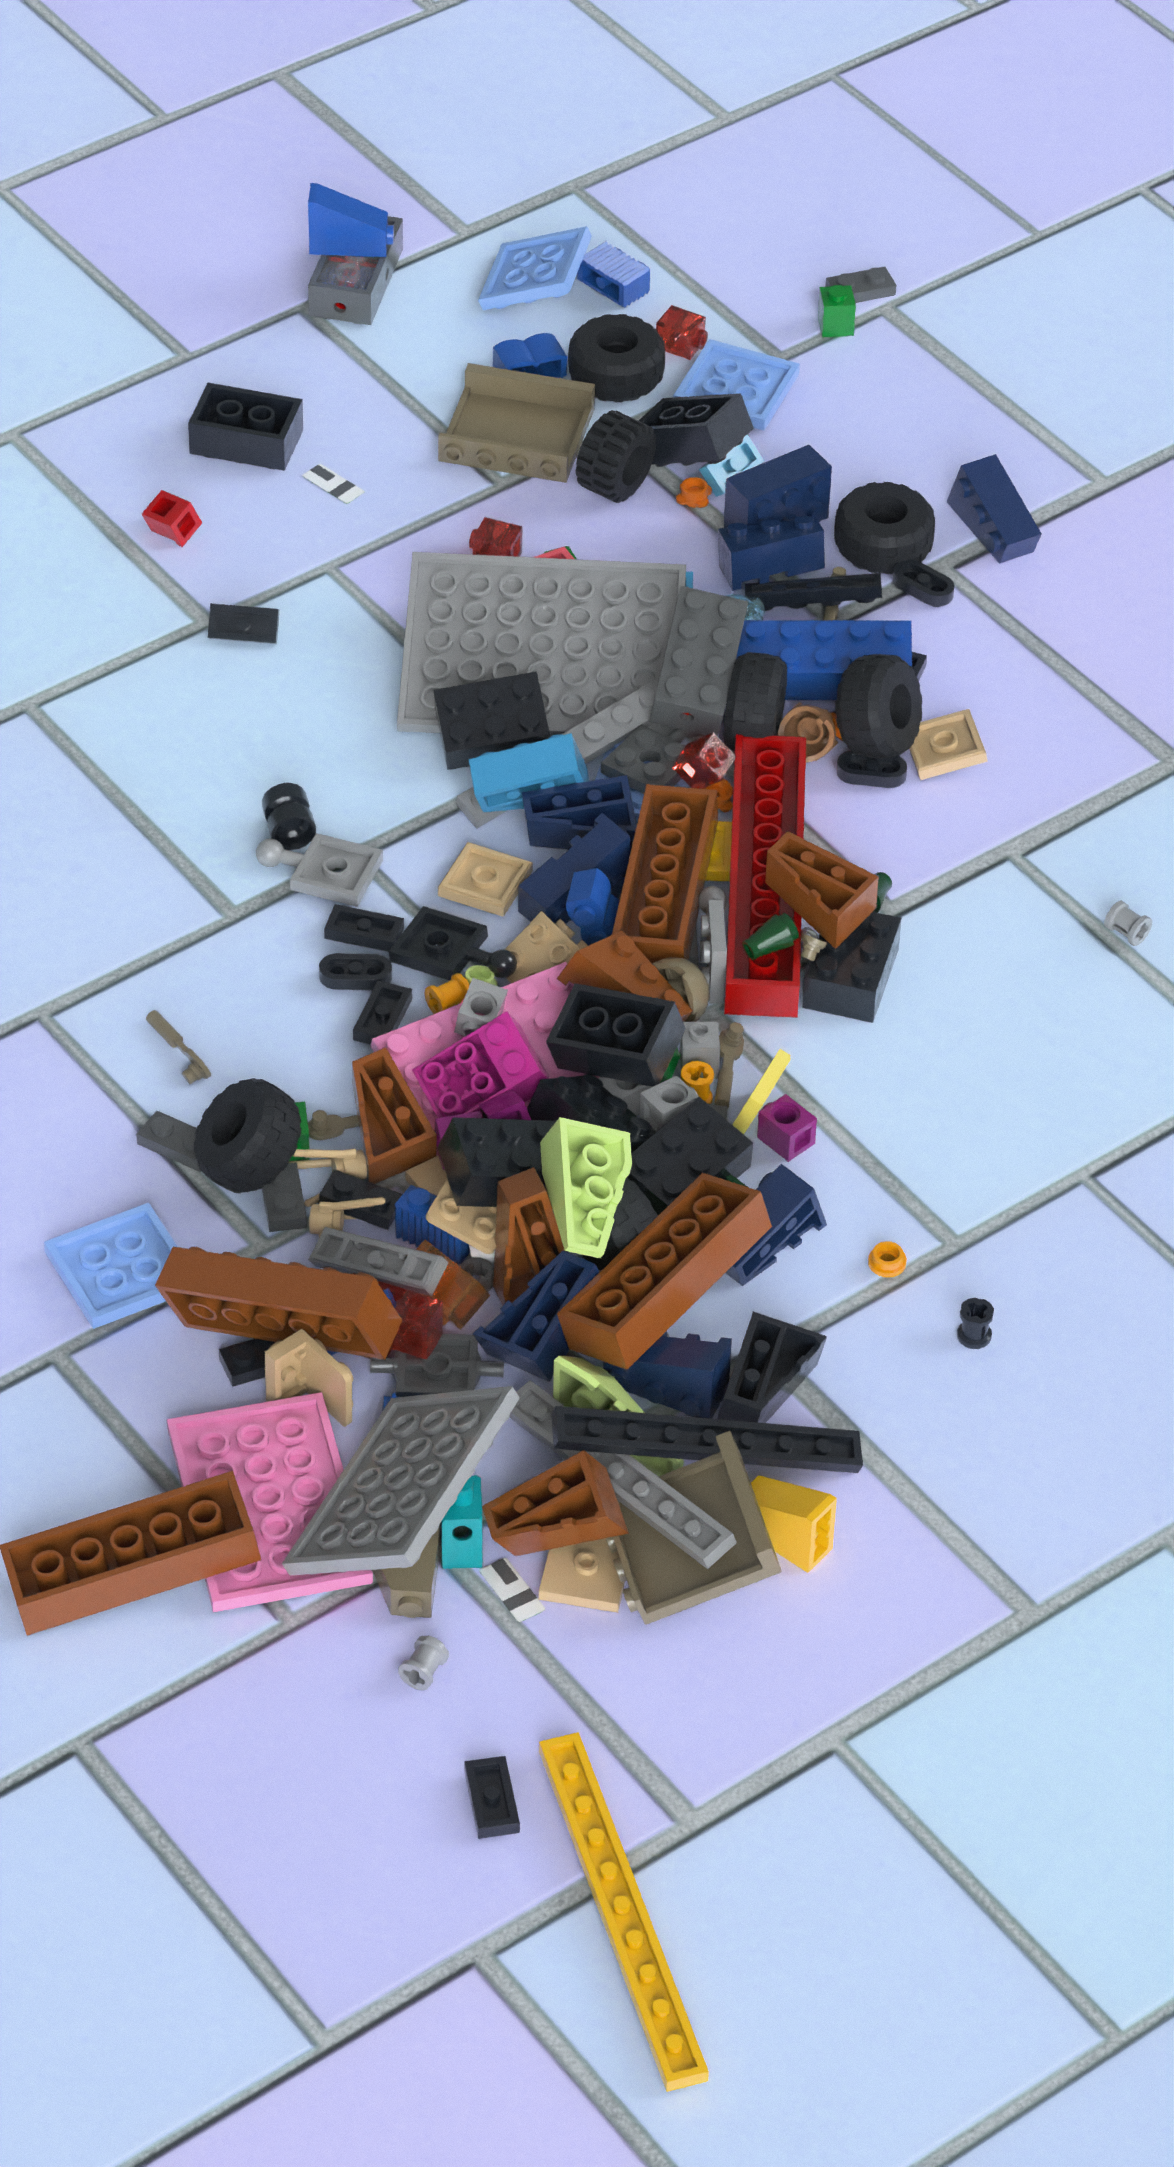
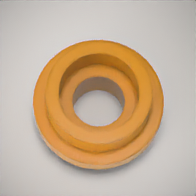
(887, 1259)

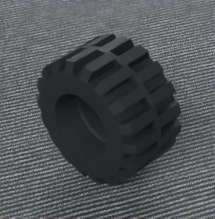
(615, 456)

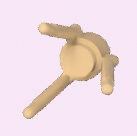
(346, 1161)
(332, 1213)

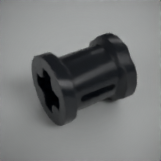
(975, 1329)

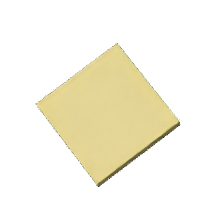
(761, 1091)

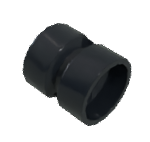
(289, 815)

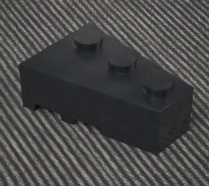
(769, 1368)

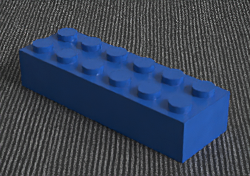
(823, 649)

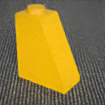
(797, 1520)

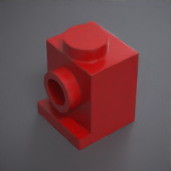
(172, 517)

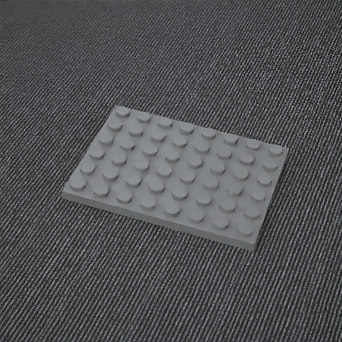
(579, 623)

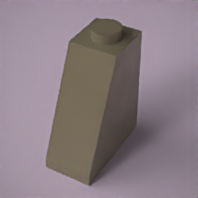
(412, 1589)

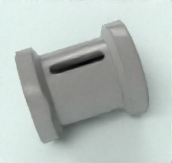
(1128, 923)
(423, 1663)

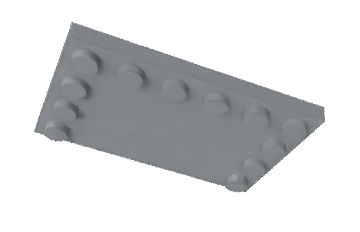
(401, 1482)

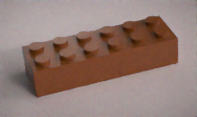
(667, 870)
(664, 1270)
(277, 1300)
(130, 1552)

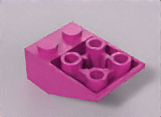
(481, 1068)

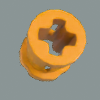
(447, 994)
(691, 1075)

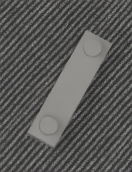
(382, 1260)

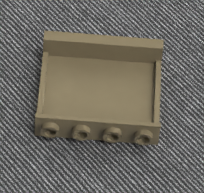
(518, 423)
(667, 1578)

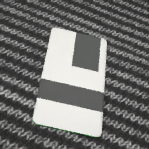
(333, 483)
(512, 1589)

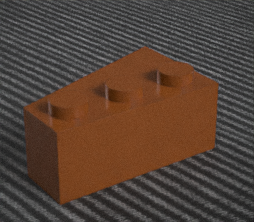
(821, 887)
(620, 966)
(389, 1118)
(524, 1234)
(557, 1508)

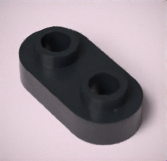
(923, 583)
(871, 771)
(354, 971)

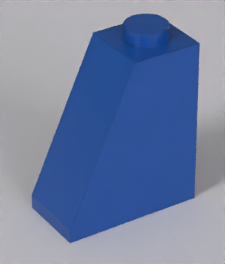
(346, 225)

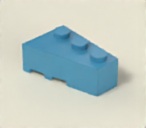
(504, 774)

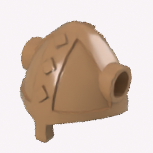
(815, 725)

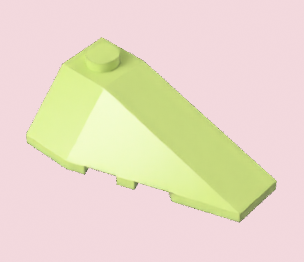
(585, 1181)
(592, 1387)

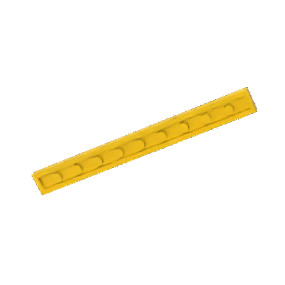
(623, 1913)

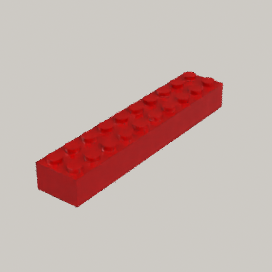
(765, 806)

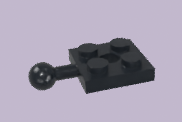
(462, 944)

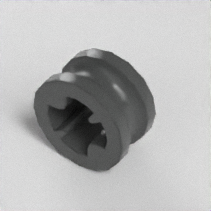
(480, 1267)

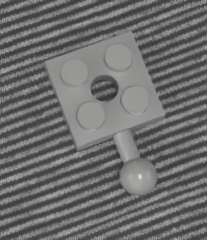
(315, 867)
(713, 950)

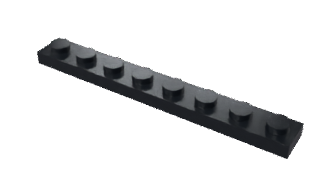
(695, 1439)

